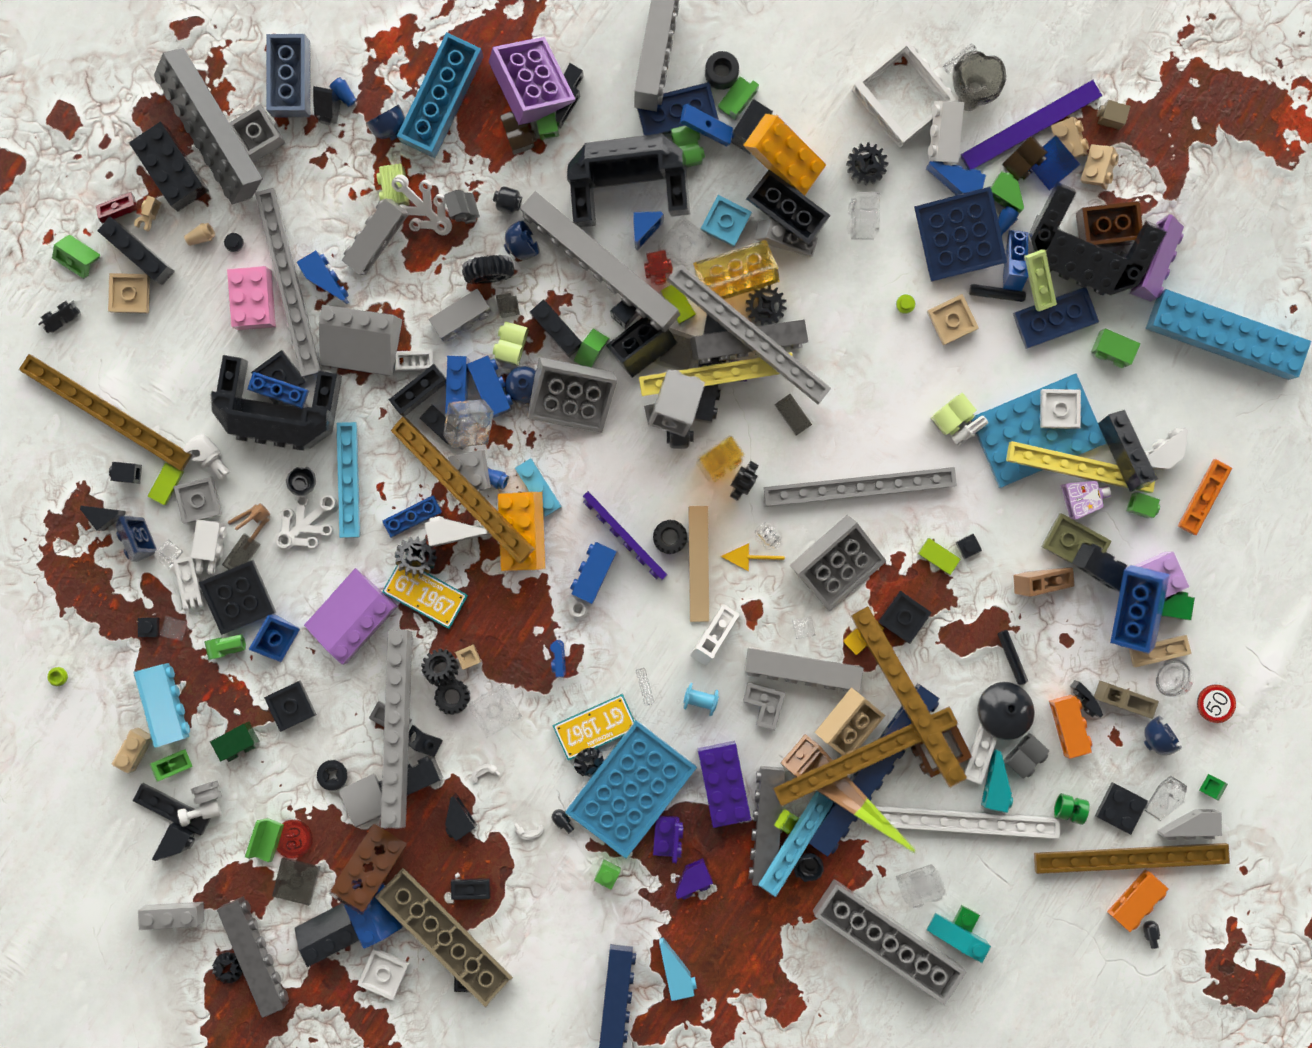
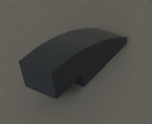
(573, 77)

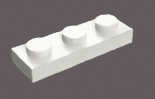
(981, 755)

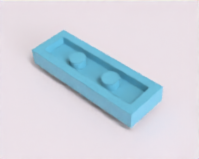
(536, 483)

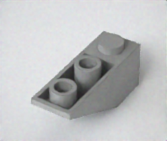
(782, 238)
(1195, 823)

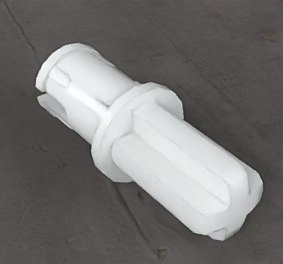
(969, 430)

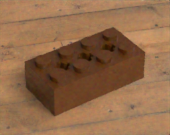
(372, 880)

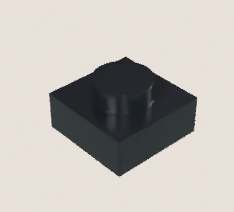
(968, 546)
(148, 627)

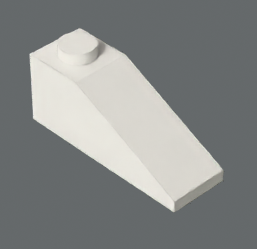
(714, 635)

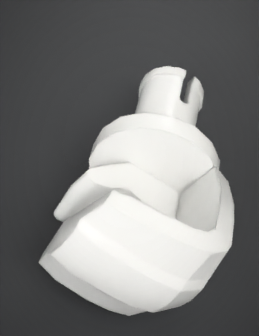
(208, 454)

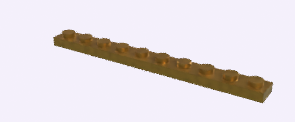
(105, 412)
(462, 490)
(909, 697)
(858, 759)
(1131, 858)

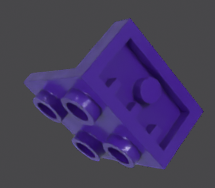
(666, 837)

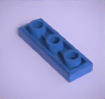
(706, 125)
(288, 393)
(422, 510)

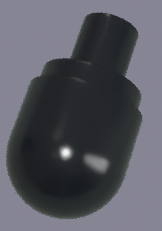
(562, 820)
(1152, 933)

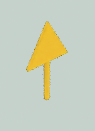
(741, 557)

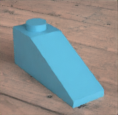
(677, 974)

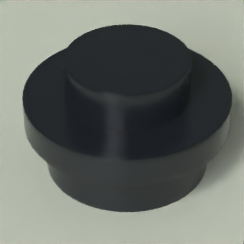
(233, 242)

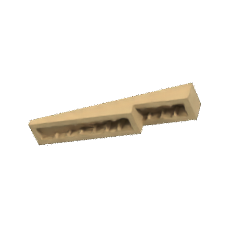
(698, 563)

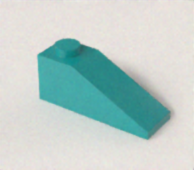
(997, 788)
(959, 938)

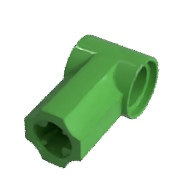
(220, 647)

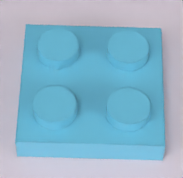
(726, 220)

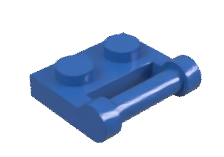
(558, 665)

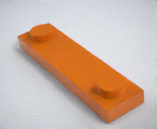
(1204, 497)

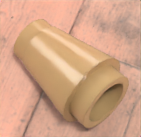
(200, 234)

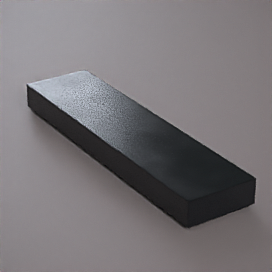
(168, 807)

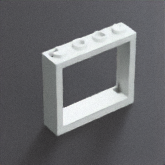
(878, 111)

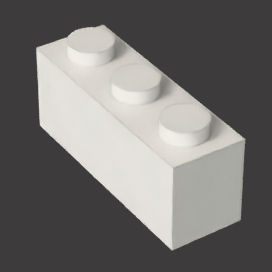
(946, 131)

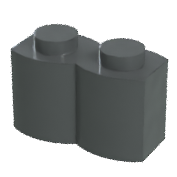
(461, 206)
(1026, 756)

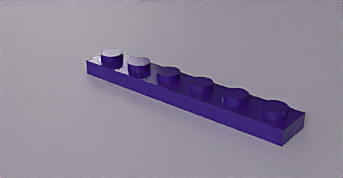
(617, 530)

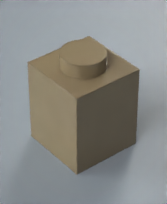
(1113, 114)

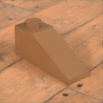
(1043, 581)

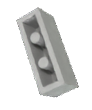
(460, 315)
(171, 915)

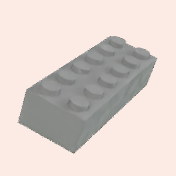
(655, 54)

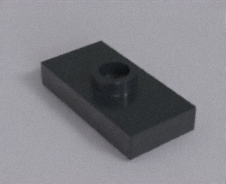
(470, 889)

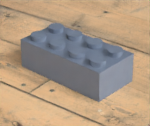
(288, 75)

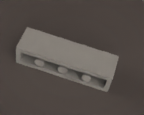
(375, 236)

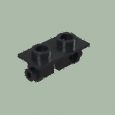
(52, 320)

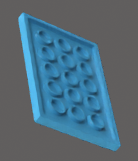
(1020, 423)
(631, 789)

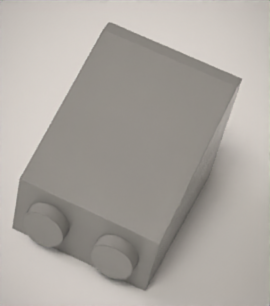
(676, 403)

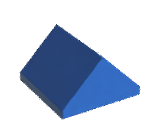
(645, 226)
(274, 638)

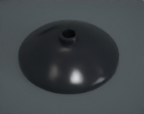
(994, 711)

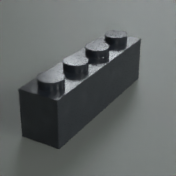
(135, 250)
(1127, 450)

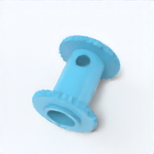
(701, 699)

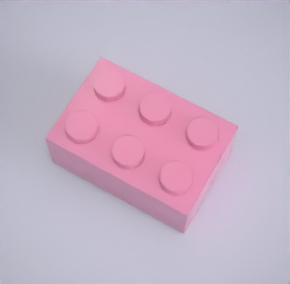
(251, 298)

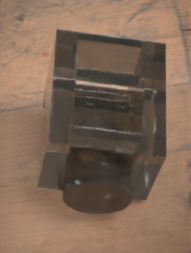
(507, 305)

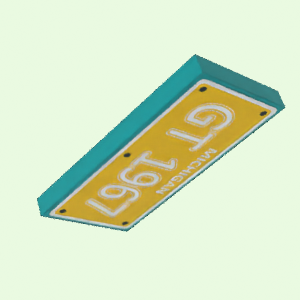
(426, 595)
(594, 726)

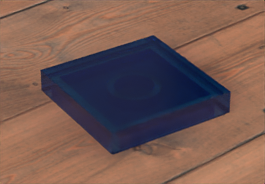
(1058, 164)

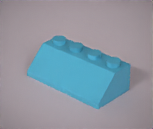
(162, 704)

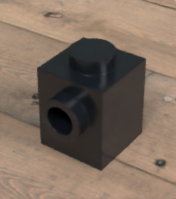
(125, 472)

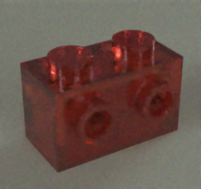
(658, 267)

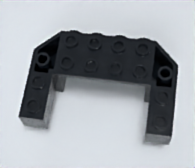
(627, 162)
(1088, 262)
(273, 421)

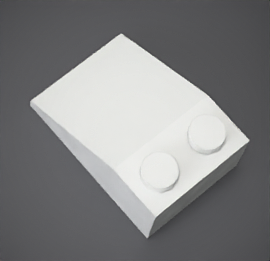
(444, 531)

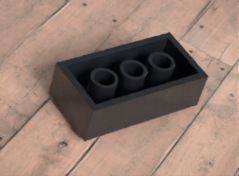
(169, 166)

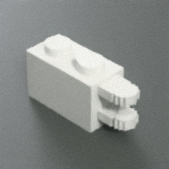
(208, 544)

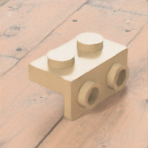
(1070, 134)
(1100, 166)

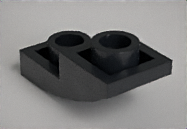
(1089, 703)

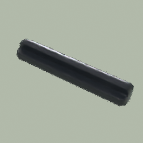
(998, 293)
(1012, 657)

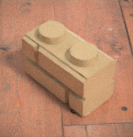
(132, 750)

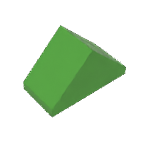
(591, 348)
(170, 765)

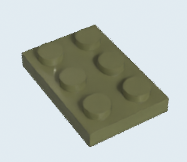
(1067, 537)

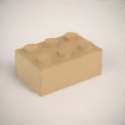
(849, 723)

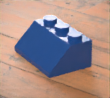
(375, 922)

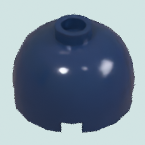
(387, 124)
(519, 241)
(520, 384)
(1160, 737)

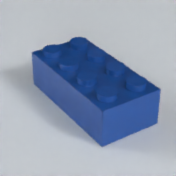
(1139, 608)

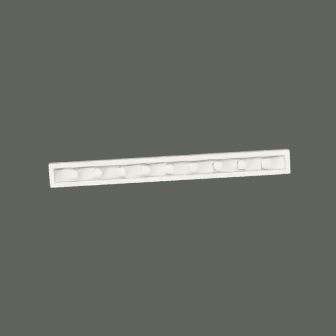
(971, 822)

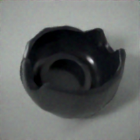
(301, 481)
(809, 867)

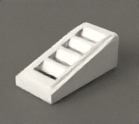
(405, 354)

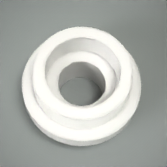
(578, 603)

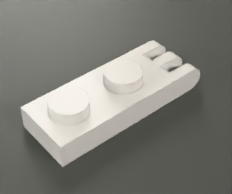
(188, 582)

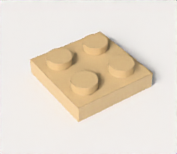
(128, 293)
(952, 319)

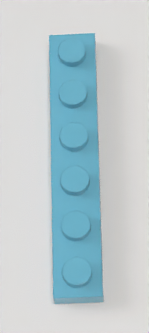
(348, 480)
(795, 843)

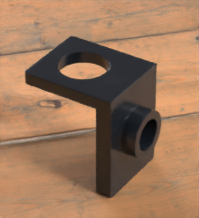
(424, 742)

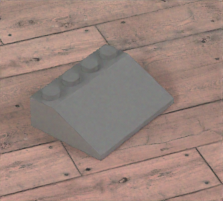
(358, 339)
(571, 394)
(838, 562)

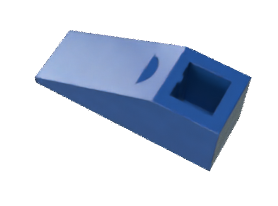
(957, 178)
(1015, 270)
(317, 272)

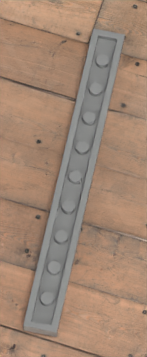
(288, 282)
(748, 334)
(860, 486)

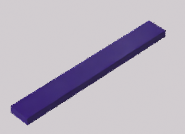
(1031, 125)

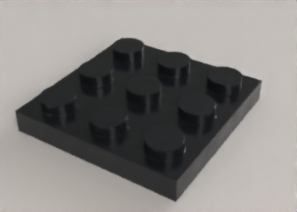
(237, 597)

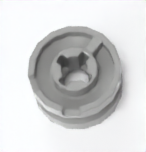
(206, 792)

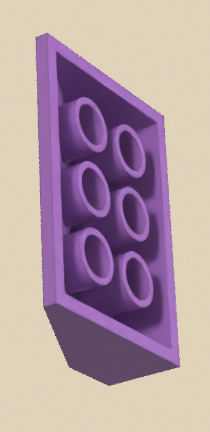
(530, 79)
(350, 616)

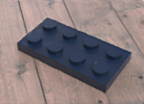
(669, 113)
(1070, 314)

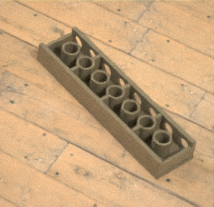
(443, 937)

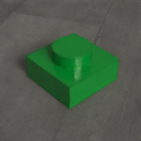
(1213, 787)
(966, 918)

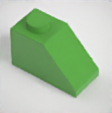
(1007, 192)

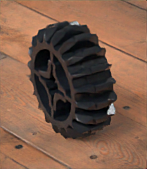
(488, 269)

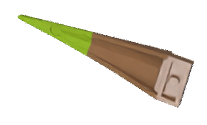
(808, 756)

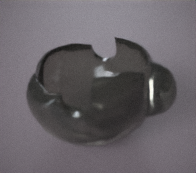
(978, 79)

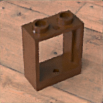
(959, 743)

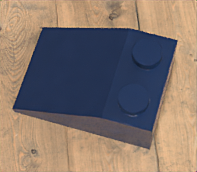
(135, 537)

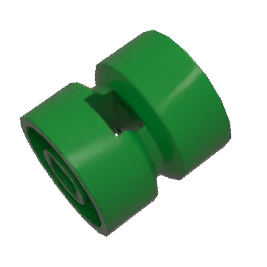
(1073, 809)

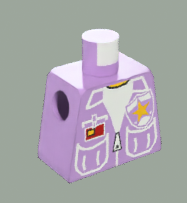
(1084, 498)

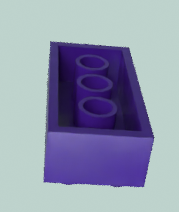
(724, 784)

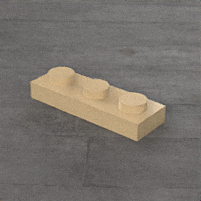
(1163, 650)

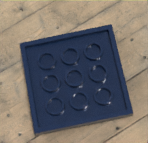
(960, 234)

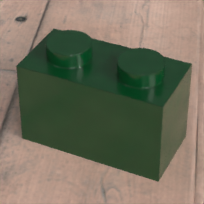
(235, 741)

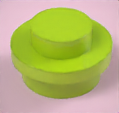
(905, 304)
(57, 676)

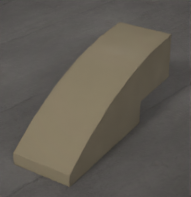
(1126, 699)

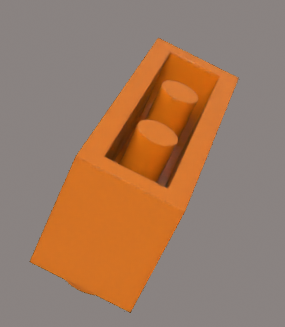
(1071, 726)
(1138, 900)

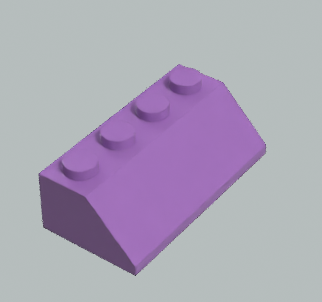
(1151, 282)

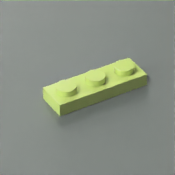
(1040, 280)

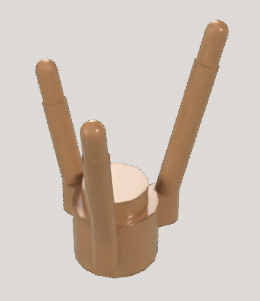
(257, 513)

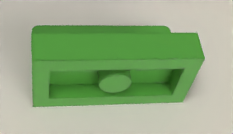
(738, 97)
(74, 255)
(264, 839)

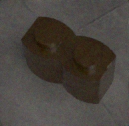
(519, 136)
(1025, 158)

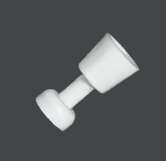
(207, 810)

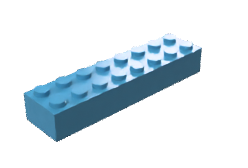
(1228, 335)

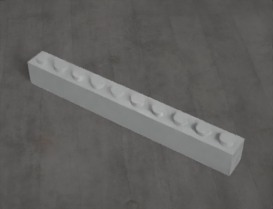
(600, 262)
(396, 729)

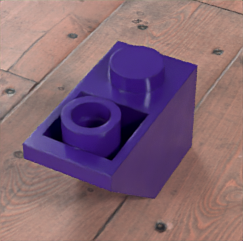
(694, 878)

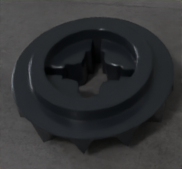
(586, 755)
(323, 775)
(228, 977)

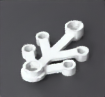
(423, 207)
(303, 524)

